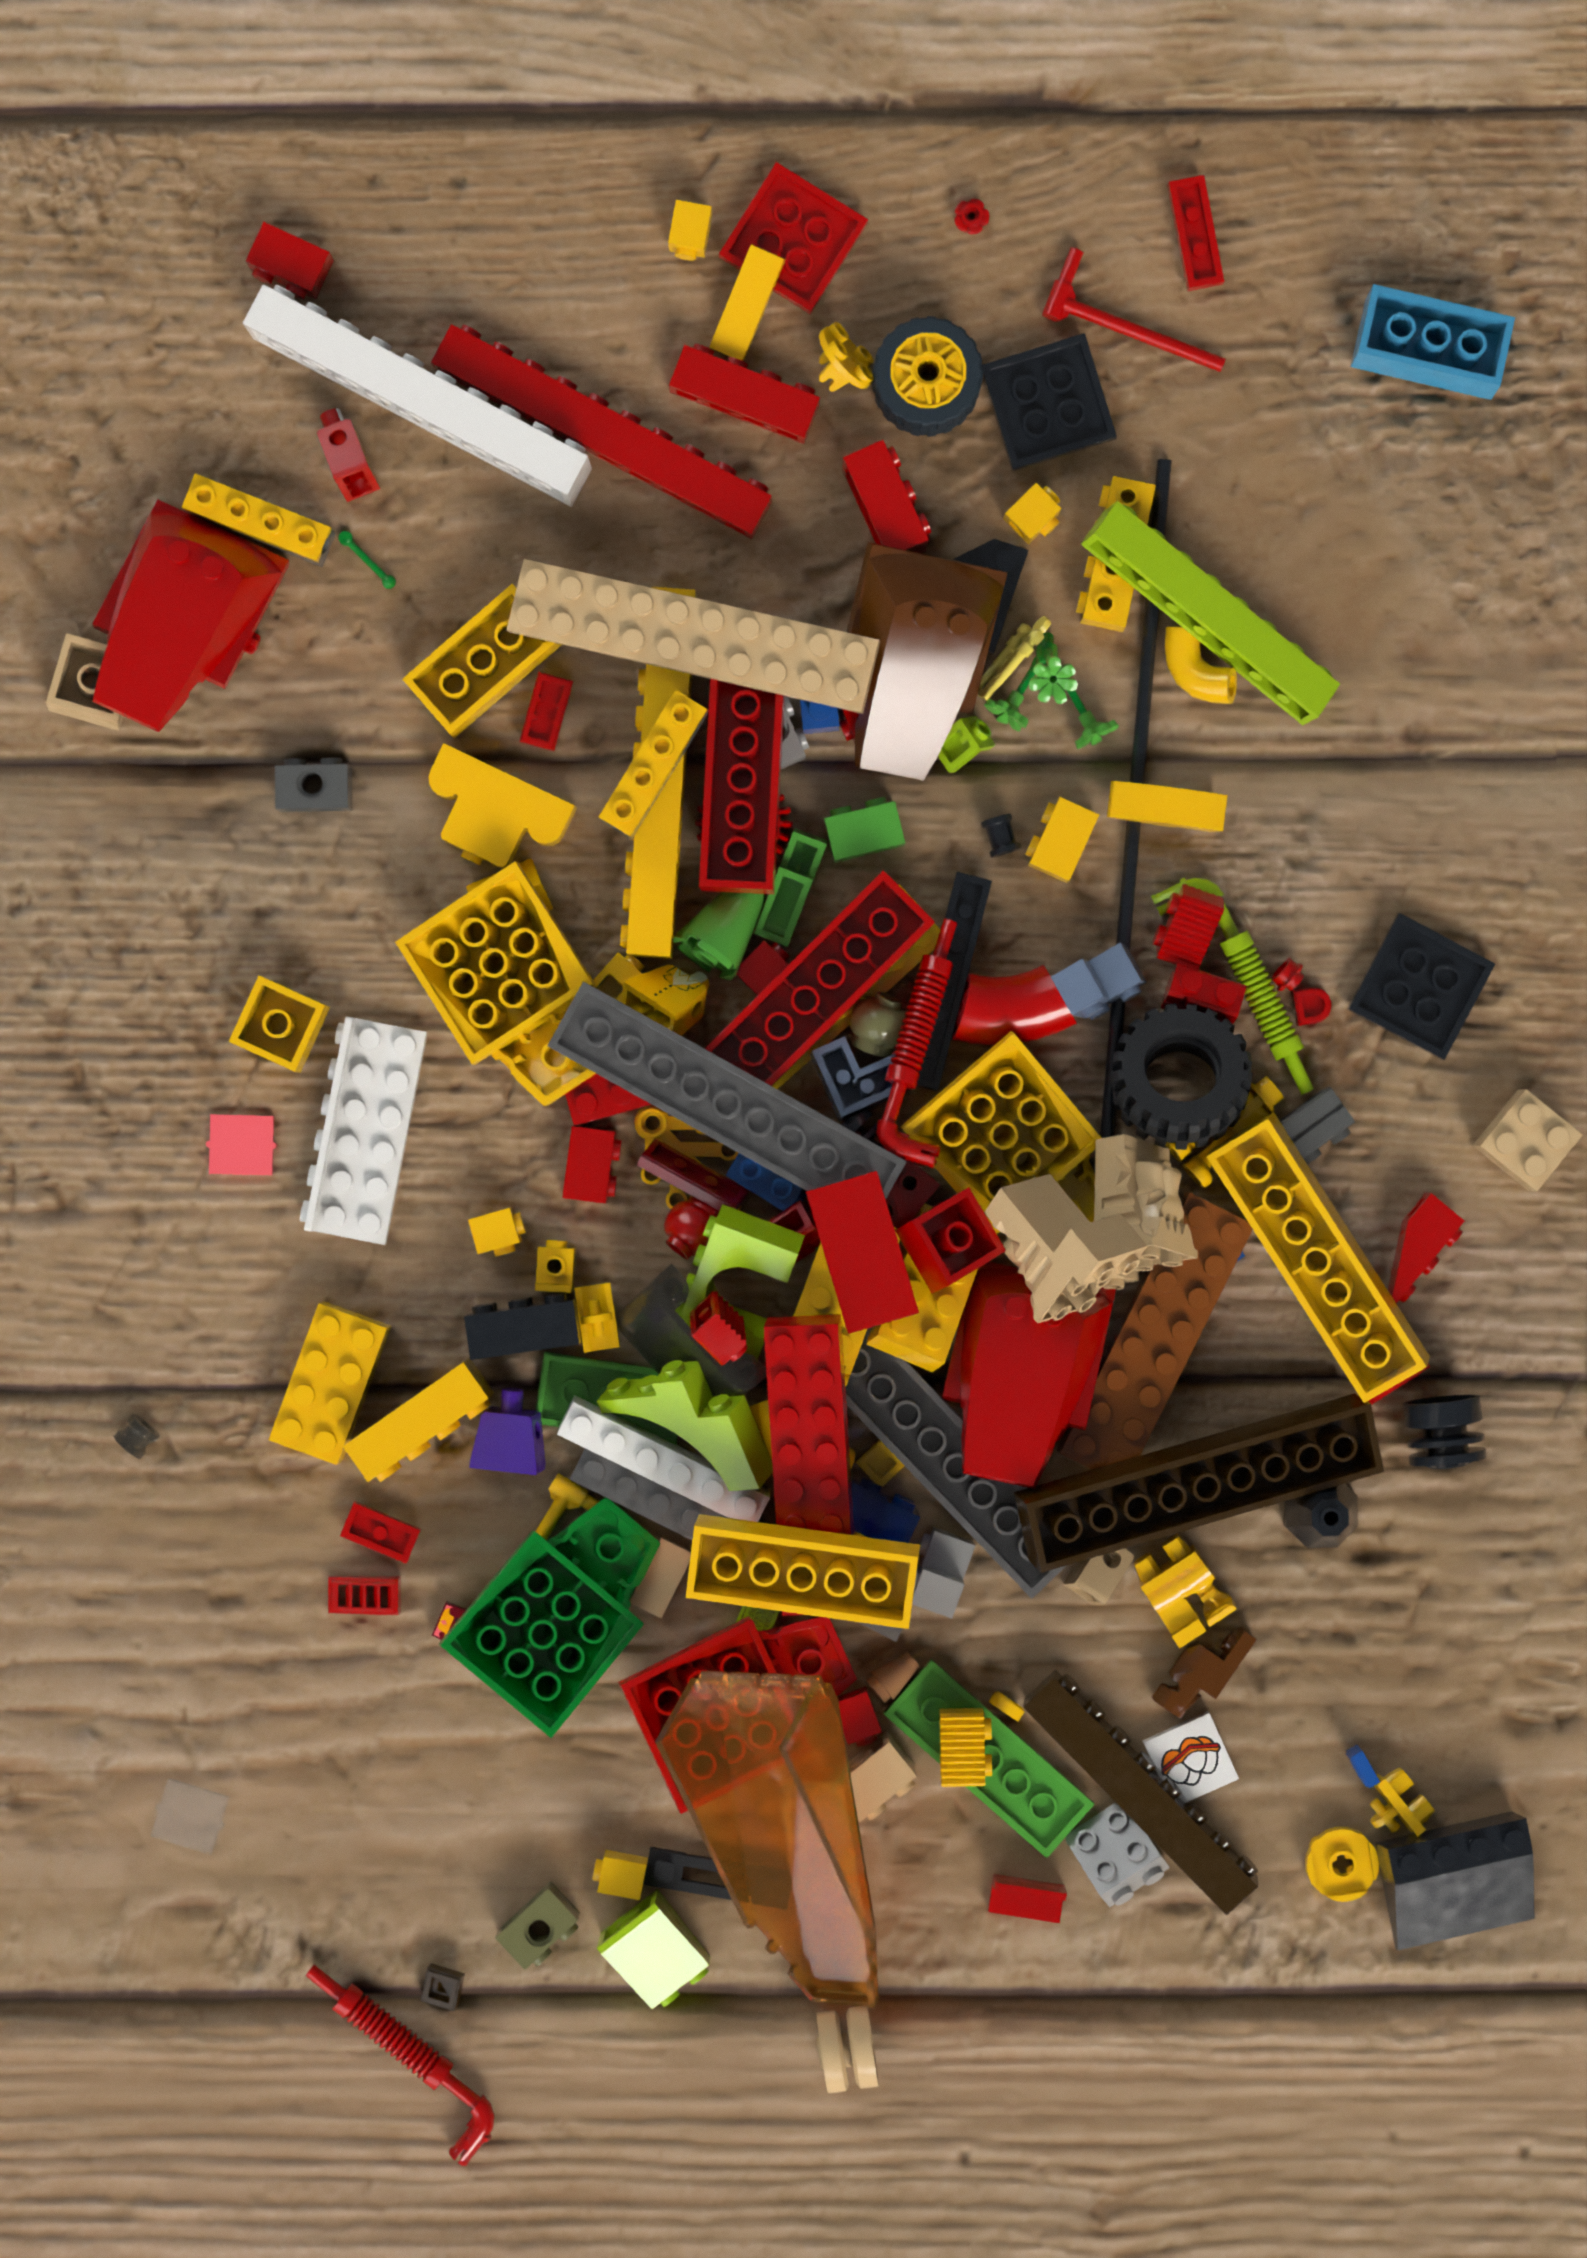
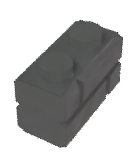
(1317, 1122)

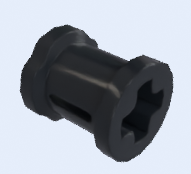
(1001, 835)

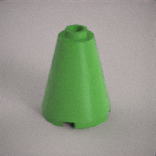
(721, 932)

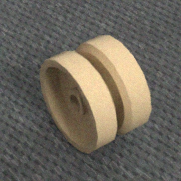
(846, 2049)

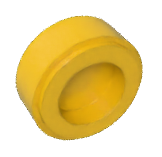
(1007, 1705)

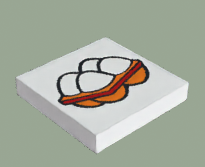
(1192, 1757)

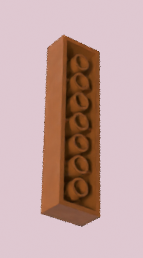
(1157, 1339)

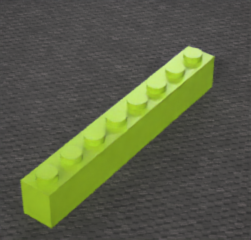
(1210, 613)

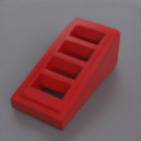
(394, 1595)

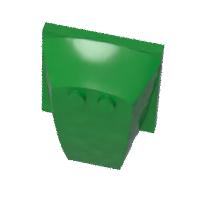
(556, 1614)

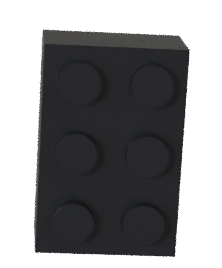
(522, 1326)

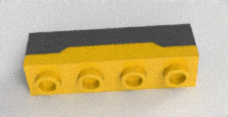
(258, 520)
(653, 764)

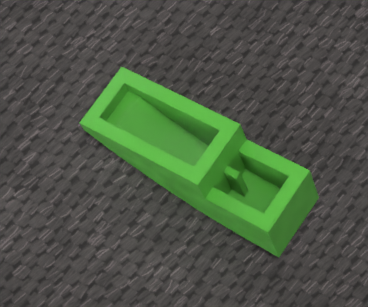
(791, 887)

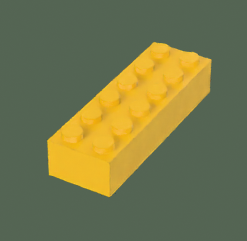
(802, 1571)

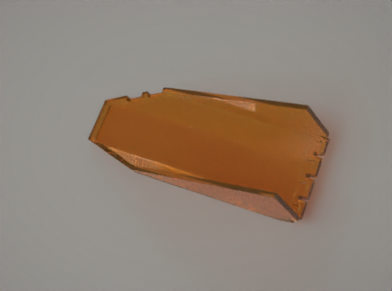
(780, 1819)

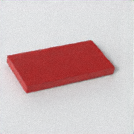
(862, 1252)

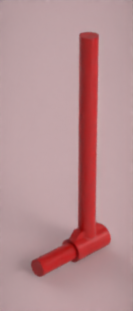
(1062, 303)

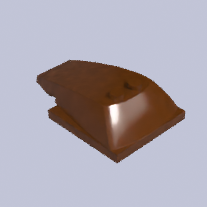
(931, 655)

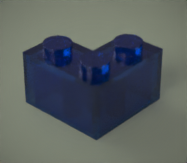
(881, 1515)

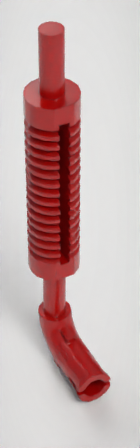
(911, 1049)
(414, 2053)

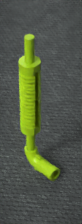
(1258, 990)

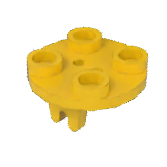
(845, 360)

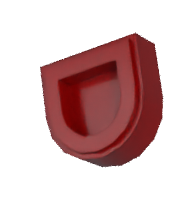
(1311, 1005)

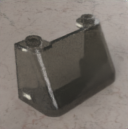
(664, 1336)

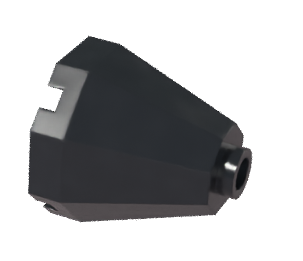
(1306, 1517)

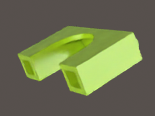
(742, 1242)

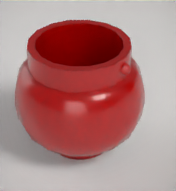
(686, 1226)

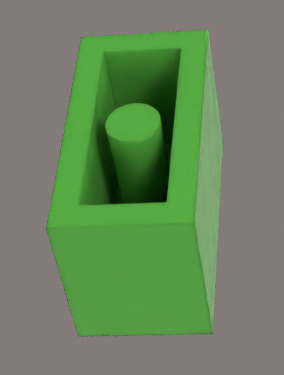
(864, 830)

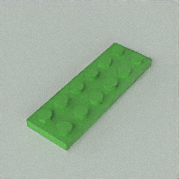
(1023, 1784)

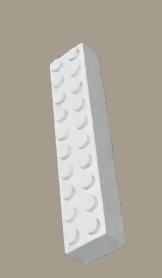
(418, 395)

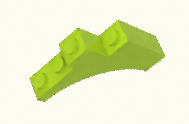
(715, 1426)

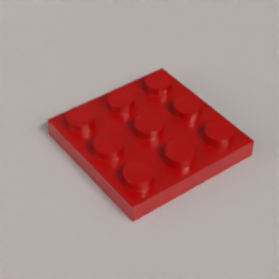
(802, 227)

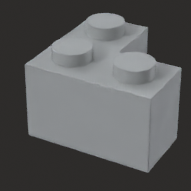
(941, 1571)

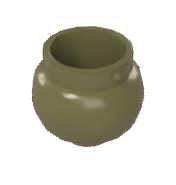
(877, 1023)

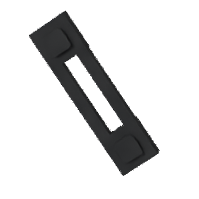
(666, 1871)

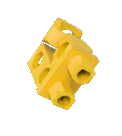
(1175, 1581)

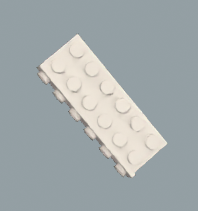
(364, 1130)

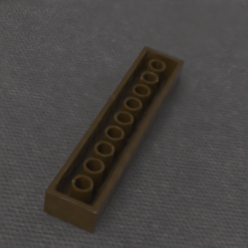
(1198, 1482)

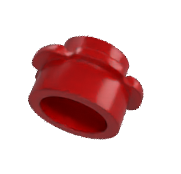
(967, 225)
(1288, 975)

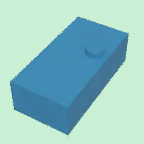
(1432, 342)

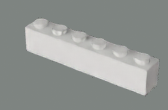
(658, 1460)

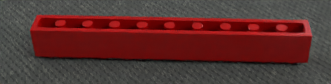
(602, 431)

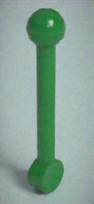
(346, 539)

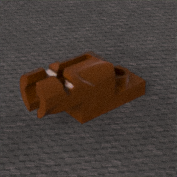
(1203, 1670)

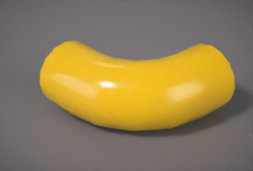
(1193, 673)

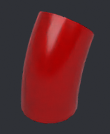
(1015, 1003)

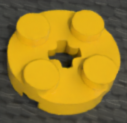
(1358, 1876)

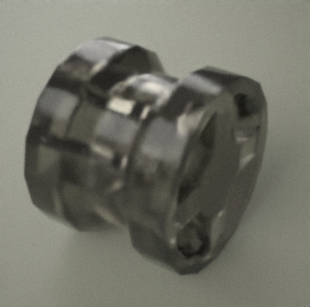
(136, 1436)

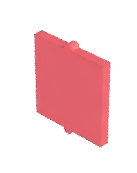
(241, 1144)

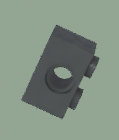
(333, 796)

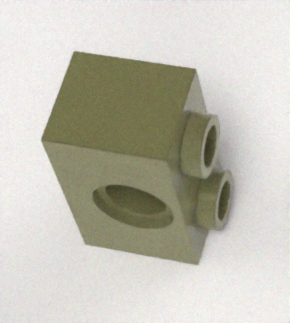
(549, 1907)

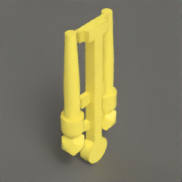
(1012, 655)

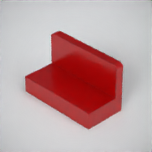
(1026, 1898)

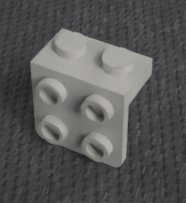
(1116, 1855)

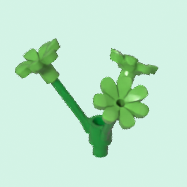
(1051, 680)

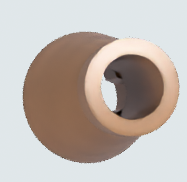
(892, 1677)

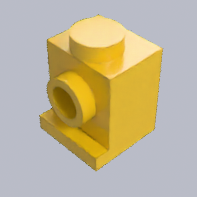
(564, 1279)

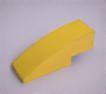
(1167, 806)

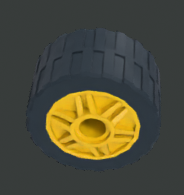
(932, 348)

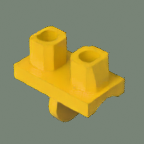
(597, 1317)
(1411, 1815)

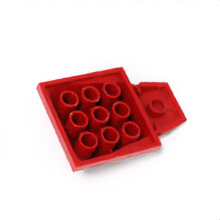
(180, 614)
(1021, 1376)
(792, 1649)

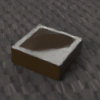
(442, 1987)

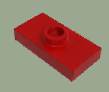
(546, 711)

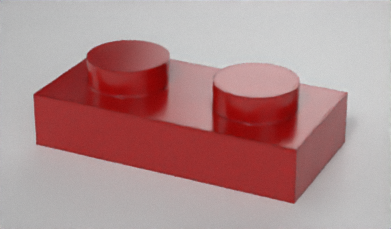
(380, 1532)

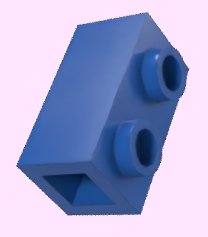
(765, 1183)

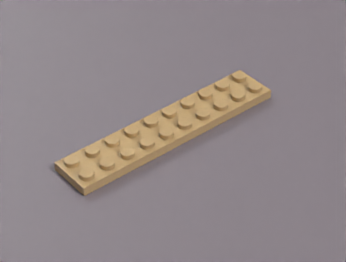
(693, 636)

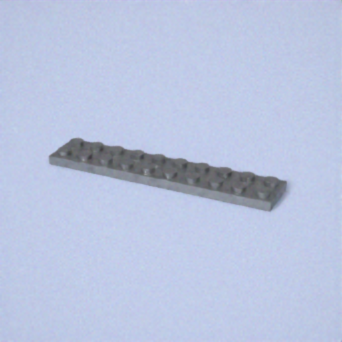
(715, 1095)

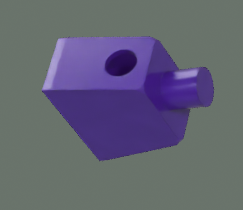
(509, 1437)

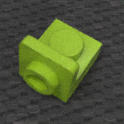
(964, 742)

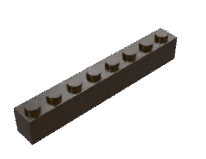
(1140, 1791)

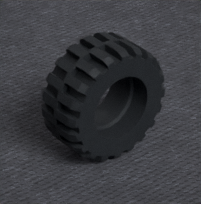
(1190, 1033)

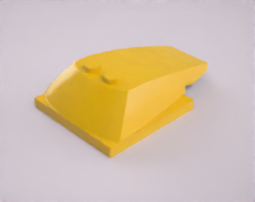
(502, 979)
(1008, 1126)

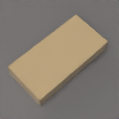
(662, 1578)

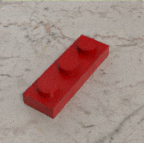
(1195, 233)

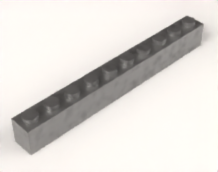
(655, 1502)

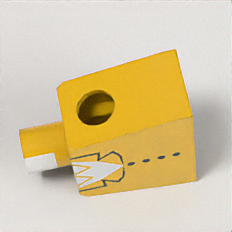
(668, 997)

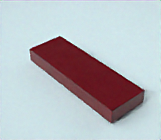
(691, 1176)

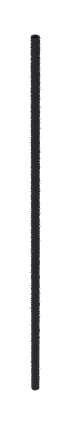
(1137, 775)

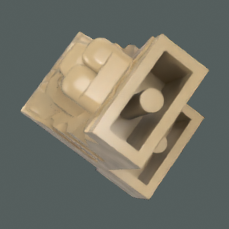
(1143, 1187)
(1058, 1247)

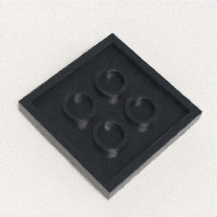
(1048, 402)
(1421, 986)

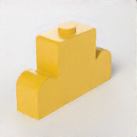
(494, 809)

